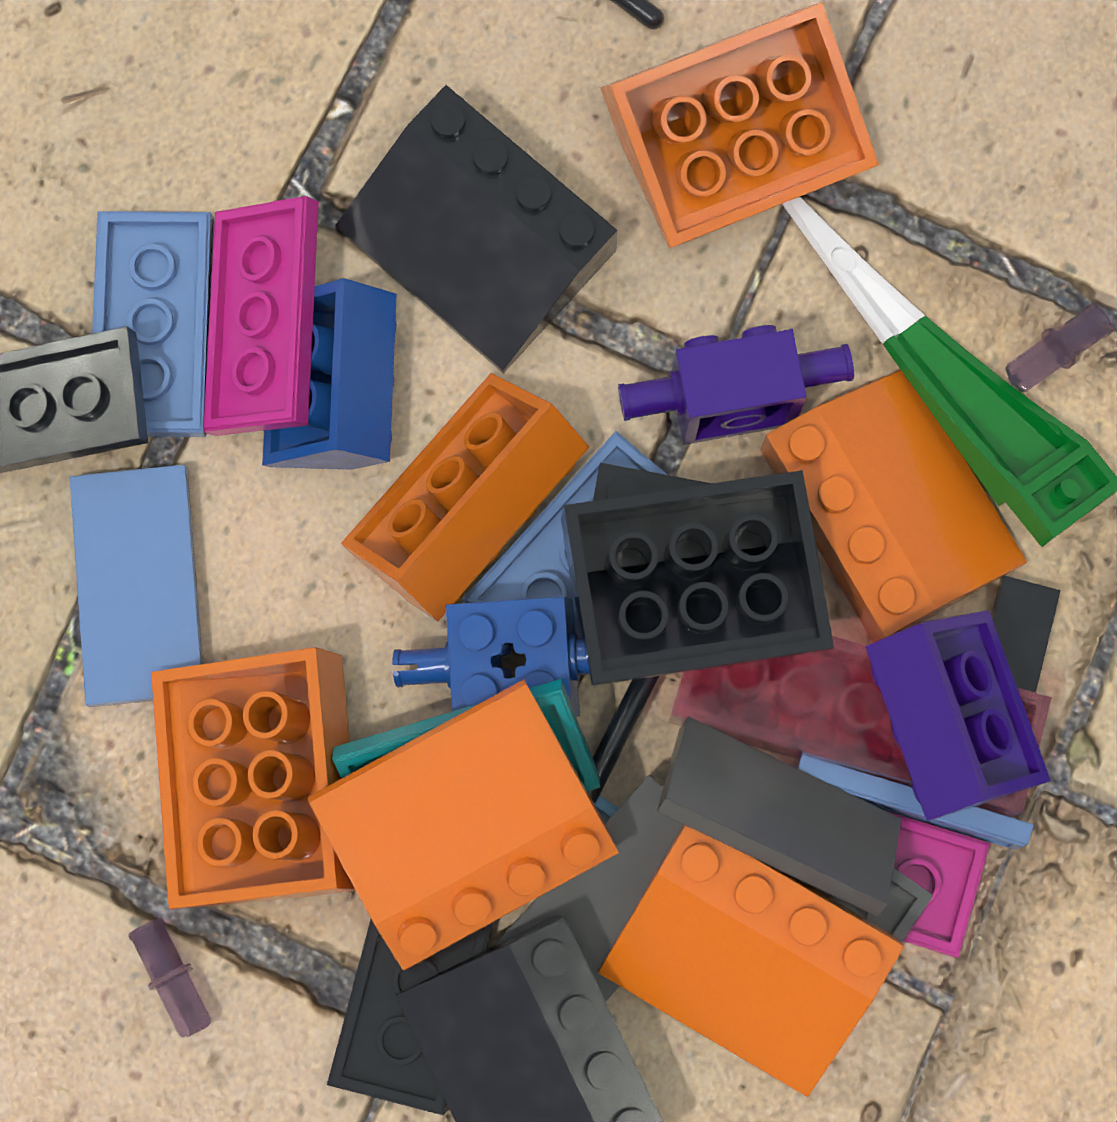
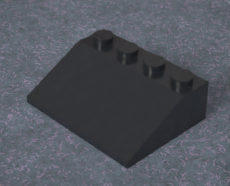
(477, 229)
(696, 577)
(526, 1036)

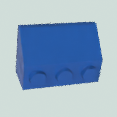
(347, 383)

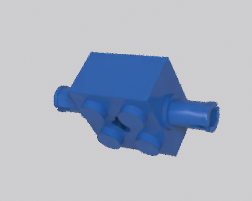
(484, 633)

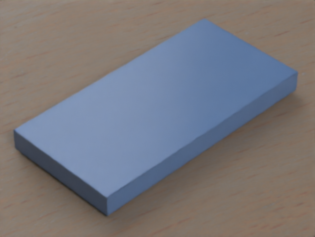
(158, 282)
(538, 559)
(134, 580)

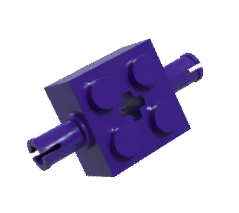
(736, 383)

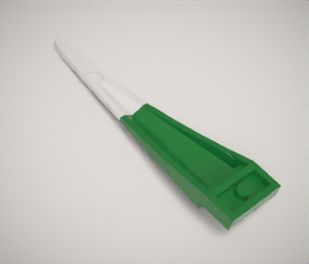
(1007, 439)

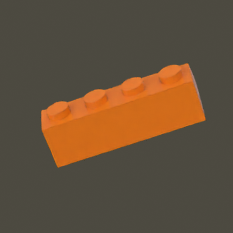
(466, 495)

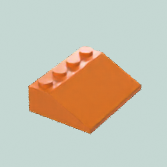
(741, 124)
(893, 505)
(236, 772)
(463, 825)
(751, 958)

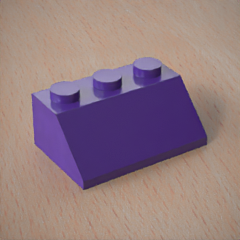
(956, 713)

